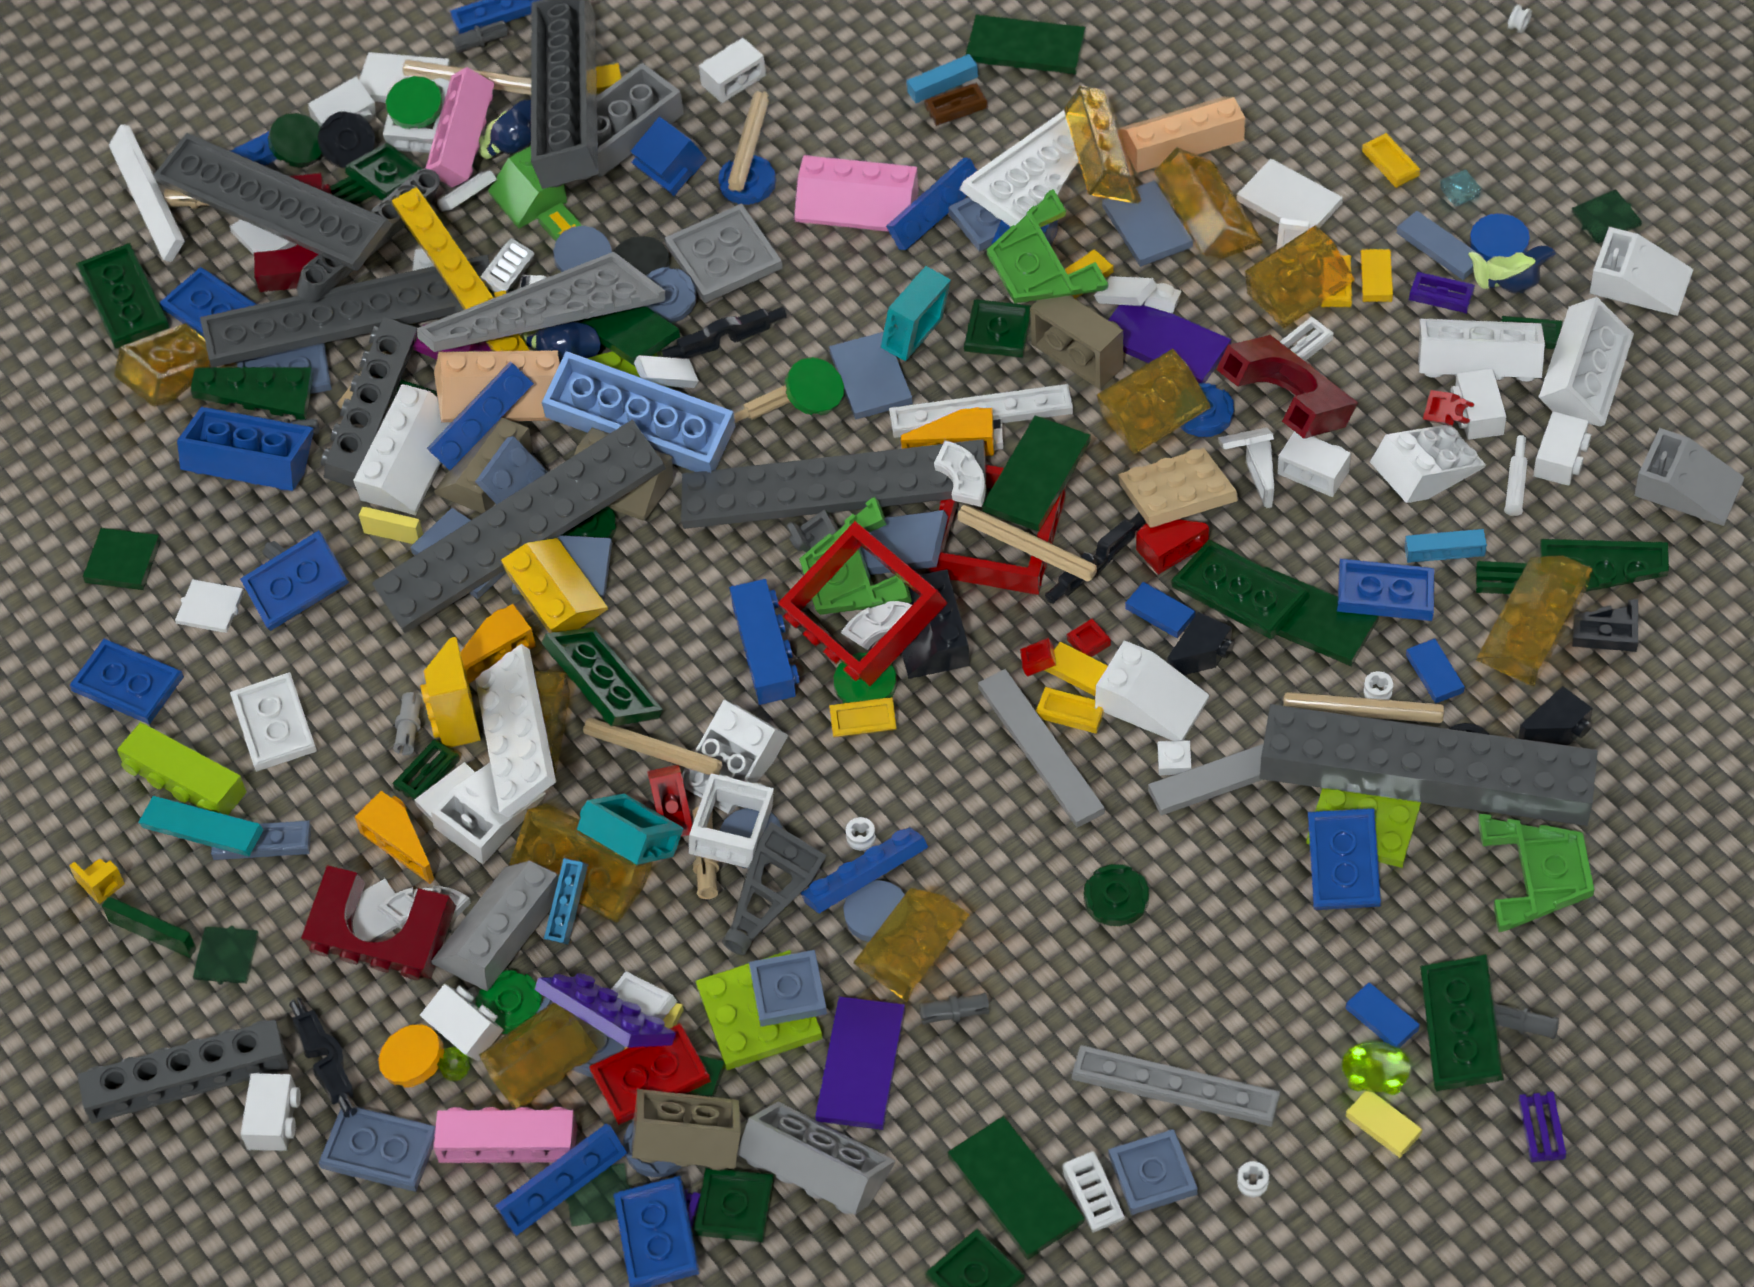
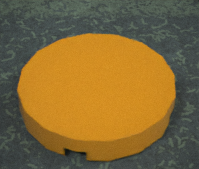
(411, 1055)

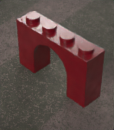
(282, 268)
(1318, 402)
(409, 951)

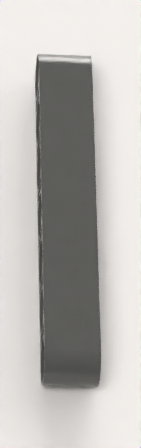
(320, 270)

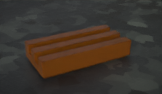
(957, 107)

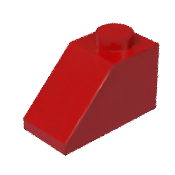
(1170, 542)
(670, 796)

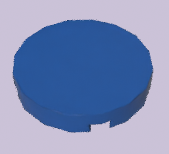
(758, 185)
(1499, 236)
(1214, 419)

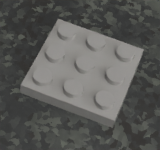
(723, 253)

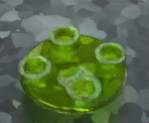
(1376, 1067)

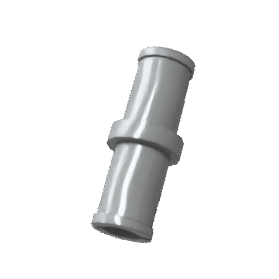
(407, 723)

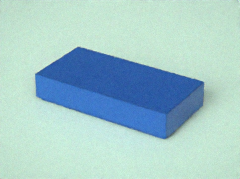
(1160, 609)
(1435, 671)
(1382, 1016)

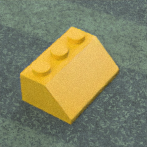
(553, 585)
(450, 698)

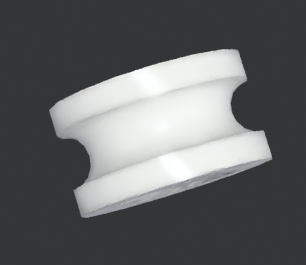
(1519, 19)
(1382, 680)
(860, 824)
(1262, 1184)

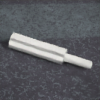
(1516, 479)

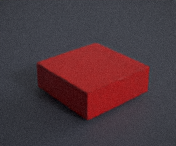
(1089, 638)
(1037, 657)

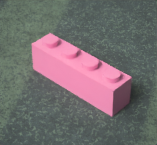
(460, 127)
(504, 1135)

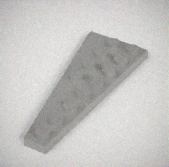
(572, 295)

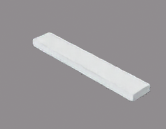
(146, 193)
(1008, 406)

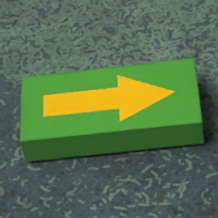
(557, 220)

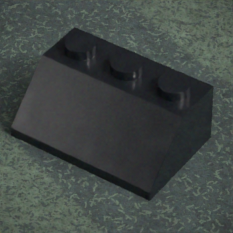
(943, 641)

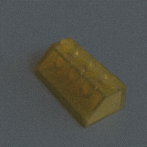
(1100, 146)
(1206, 205)
(1535, 617)
(610, 878)

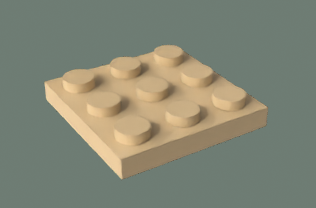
(1177, 487)

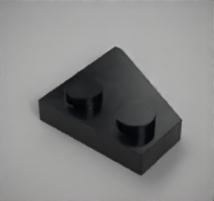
(1607, 628)

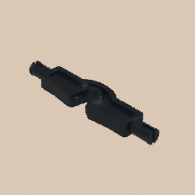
(736, 327)
(1106, 549)
(330, 1069)

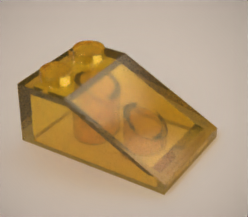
(162, 363)

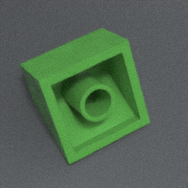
(520, 191)

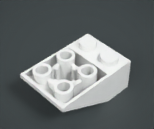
(1639, 273)
(1425, 461)
(742, 745)
(472, 815)

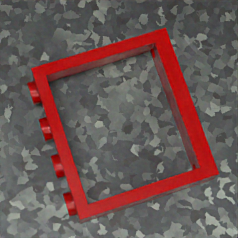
(994, 573)
(898, 636)

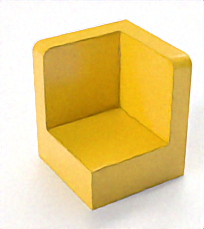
(98, 879)

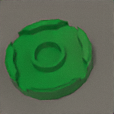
(414, 102)
(814, 386)
(854, 691)
(516, 997)

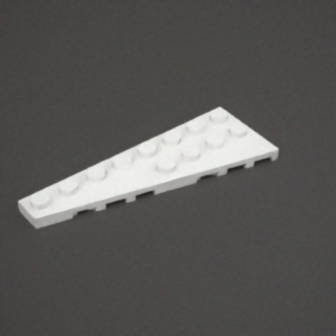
(1025, 172)

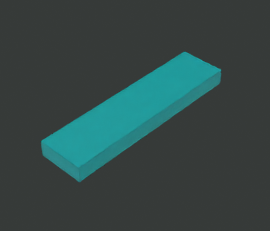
(201, 826)

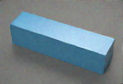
(942, 78)
(1445, 545)
(566, 901)

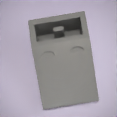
(1688, 478)

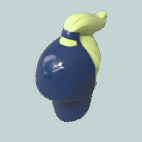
(509, 132)
(1513, 272)
(569, 337)

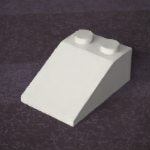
(1149, 693)

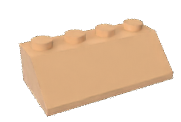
(1191, 129)
(465, 374)

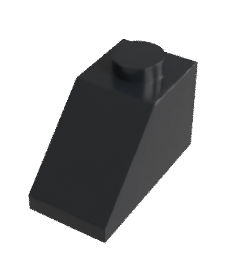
(1201, 645)
(1558, 720)

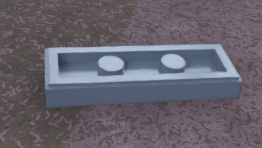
(1437, 244)
(275, 840)

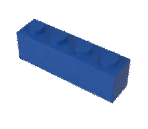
(762, 641)

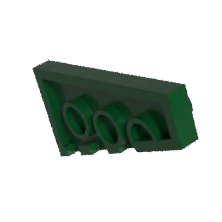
(268, 388)
(1612, 561)

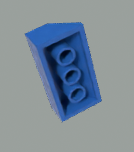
(245, 448)

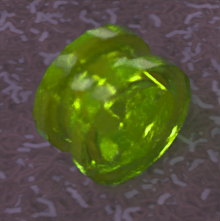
(463, 1064)

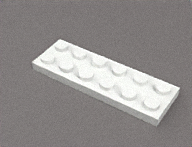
(515, 731)

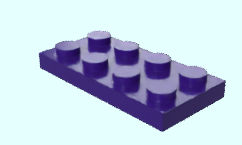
(605, 1011)

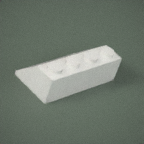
(1480, 345)
(1587, 362)
(398, 462)

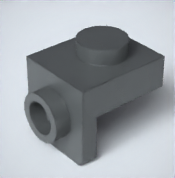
(812, 531)

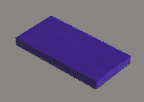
(1154, 332)
(860, 1063)

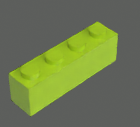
(180, 770)

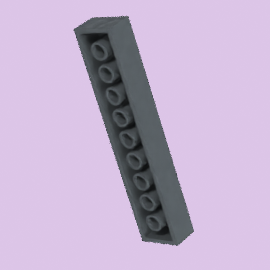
(563, 91)
(1429, 764)

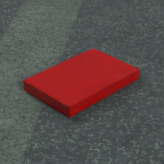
(652, 1068)

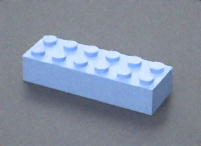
(605, 398)

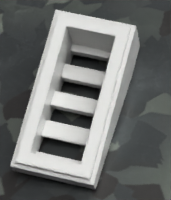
(508, 266)
(1261, 469)
(1082, 1172)

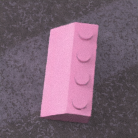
(853, 192)

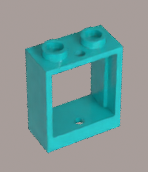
(915, 313)
(629, 828)

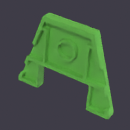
(1031, 266)
(852, 586)
(1552, 868)

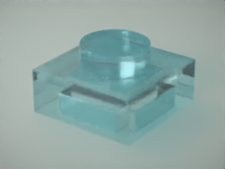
(1460, 187)

